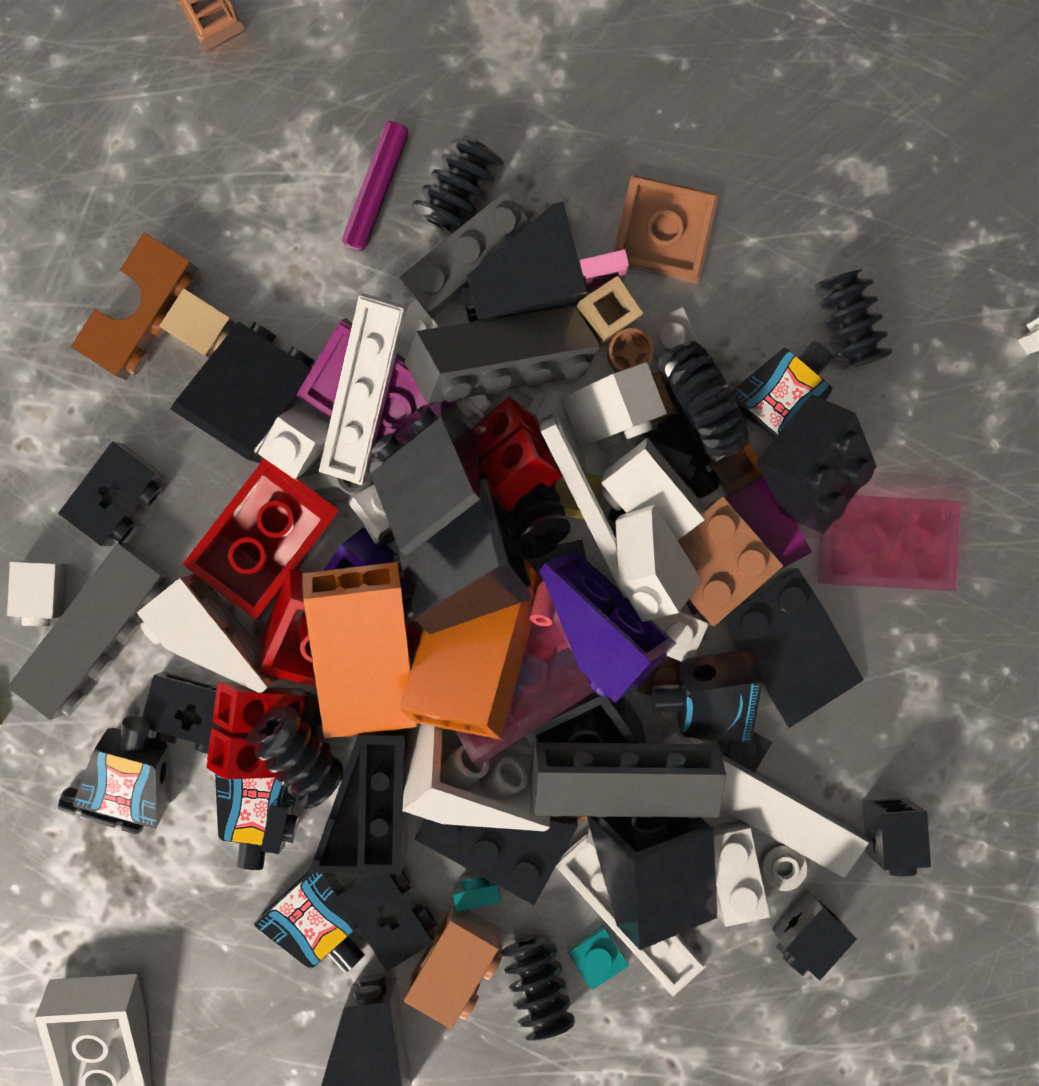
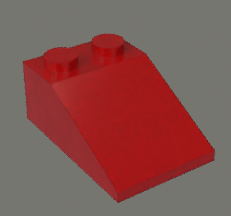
(260, 537)
(285, 639)

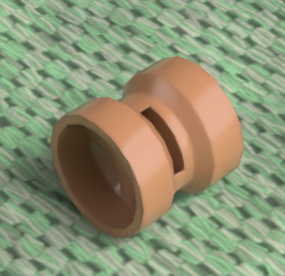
(632, 346)

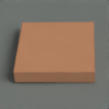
(666, 228)

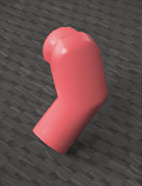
(542, 608)

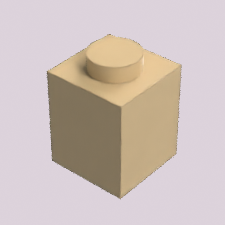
(609, 310)
(197, 323)

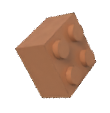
(727, 560)
(452, 967)

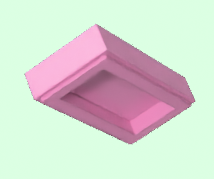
(603, 268)

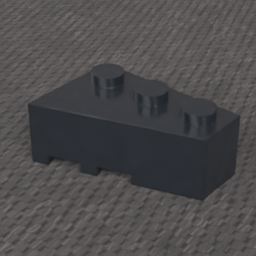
(367, 816)
(507, 857)

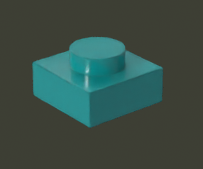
(475, 893)
(597, 957)

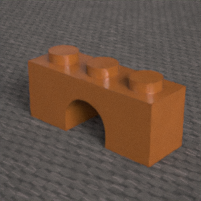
(122, 343)

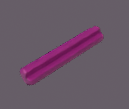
(375, 185)

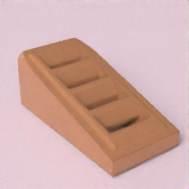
(219, 29)

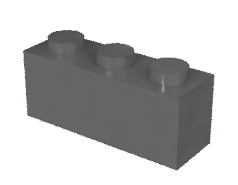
(444, 271)

